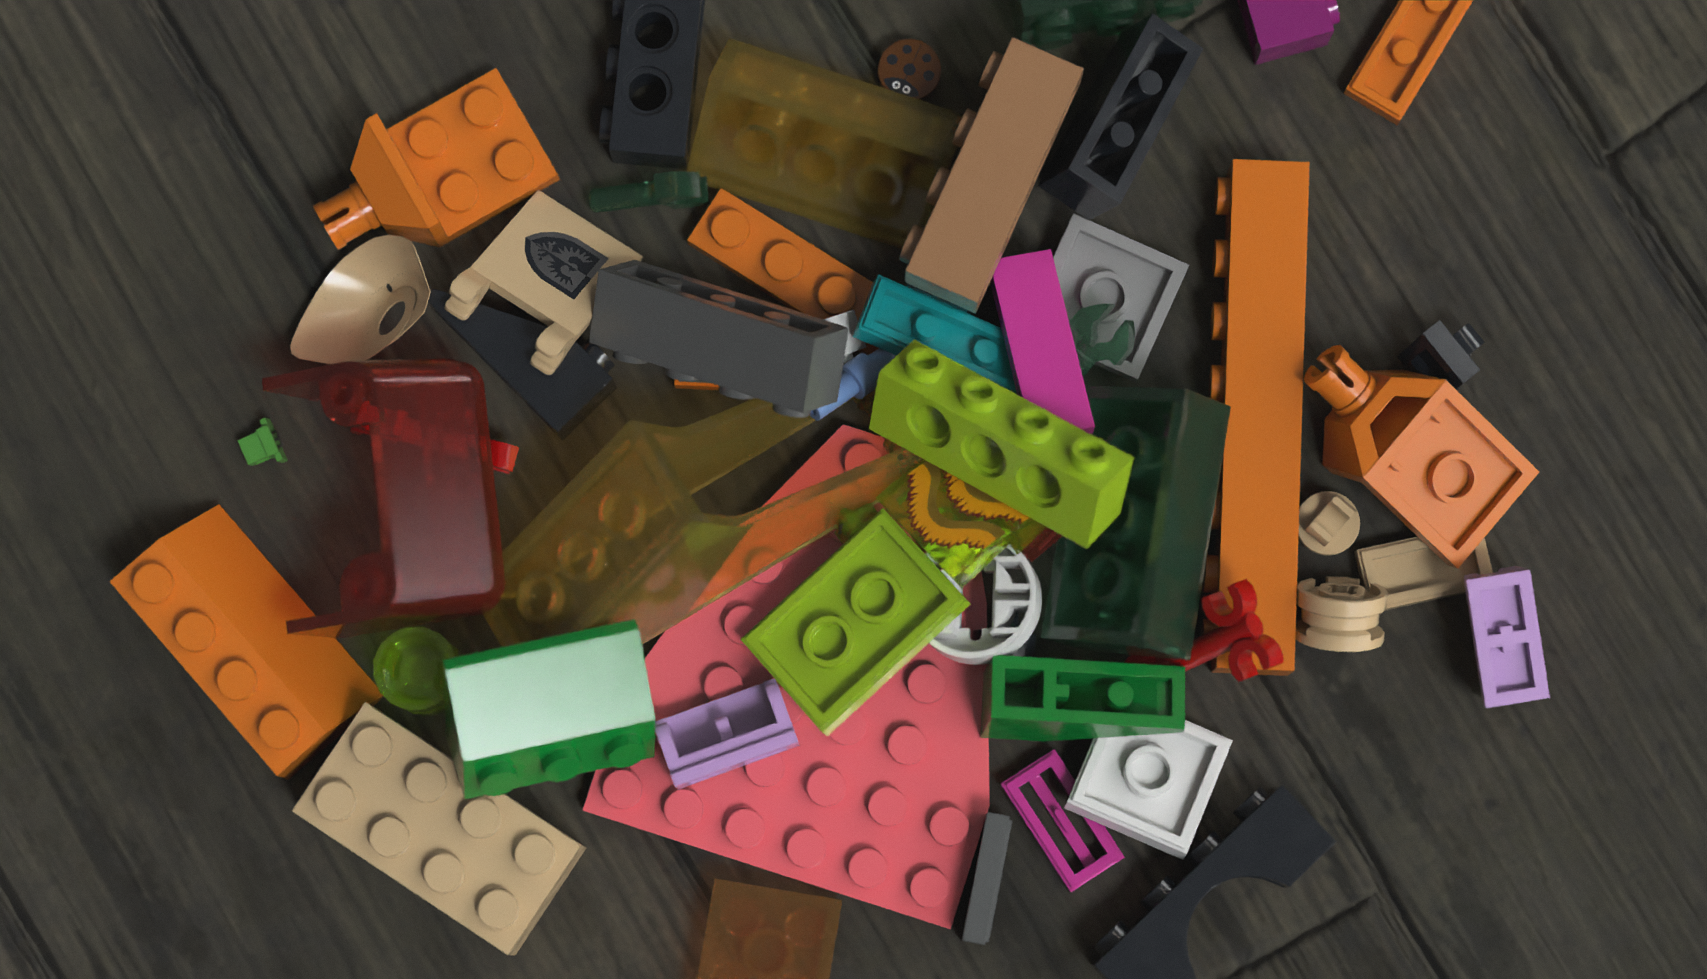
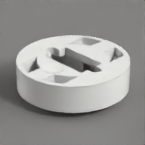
(1006, 602)

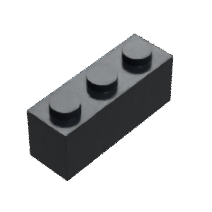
(1120, 117)

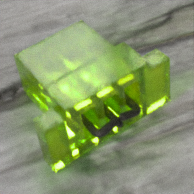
(851, 521)

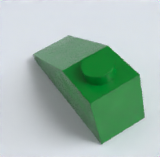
(1079, 699)

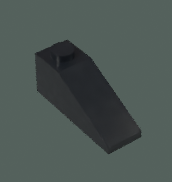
(507, 348)

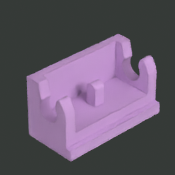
(1506, 636)
(726, 734)

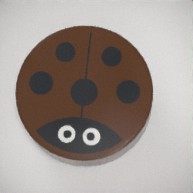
(910, 69)

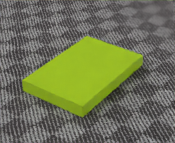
(855, 622)

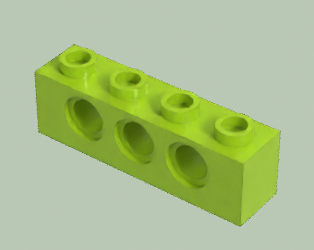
(1000, 443)

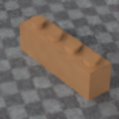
(992, 175)

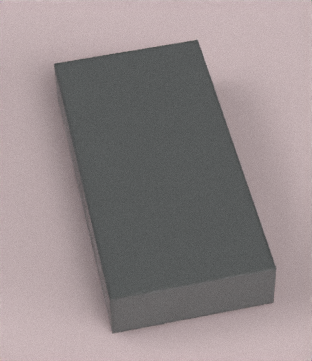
(987, 879)

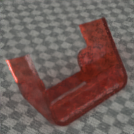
(430, 487)

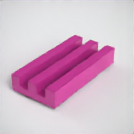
(1091, 866)

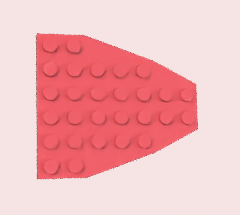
(871, 810)

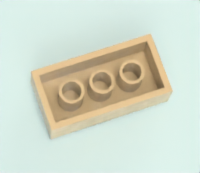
(407, 816)

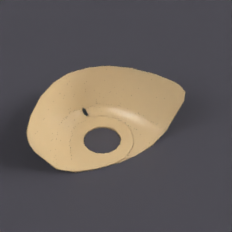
(354, 298)

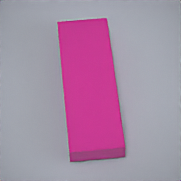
(1040, 337)

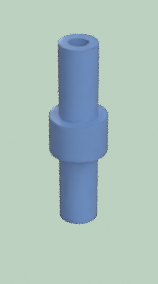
(857, 379)

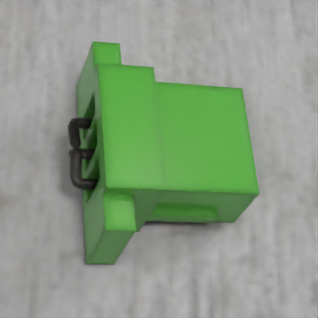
(263, 445)

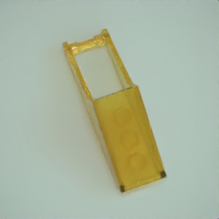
(638, 547)

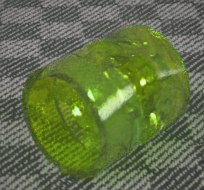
(411, 669)

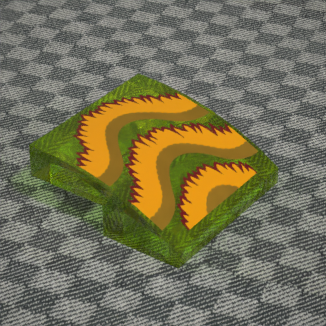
(955, 520)

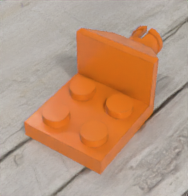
(441, 168)
(1419, 452)

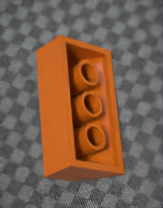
(225, 623)

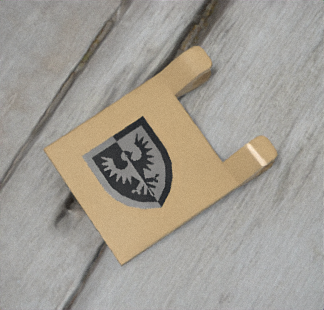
(546, 267)

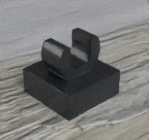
(1444, 354)

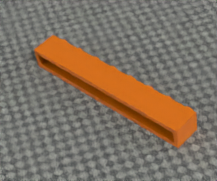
(1263, 384)

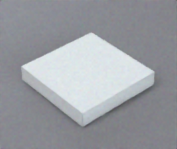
(1151, 785)

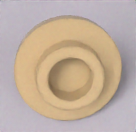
(1328, 523)

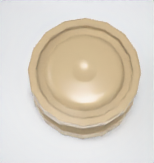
(1340, 614)

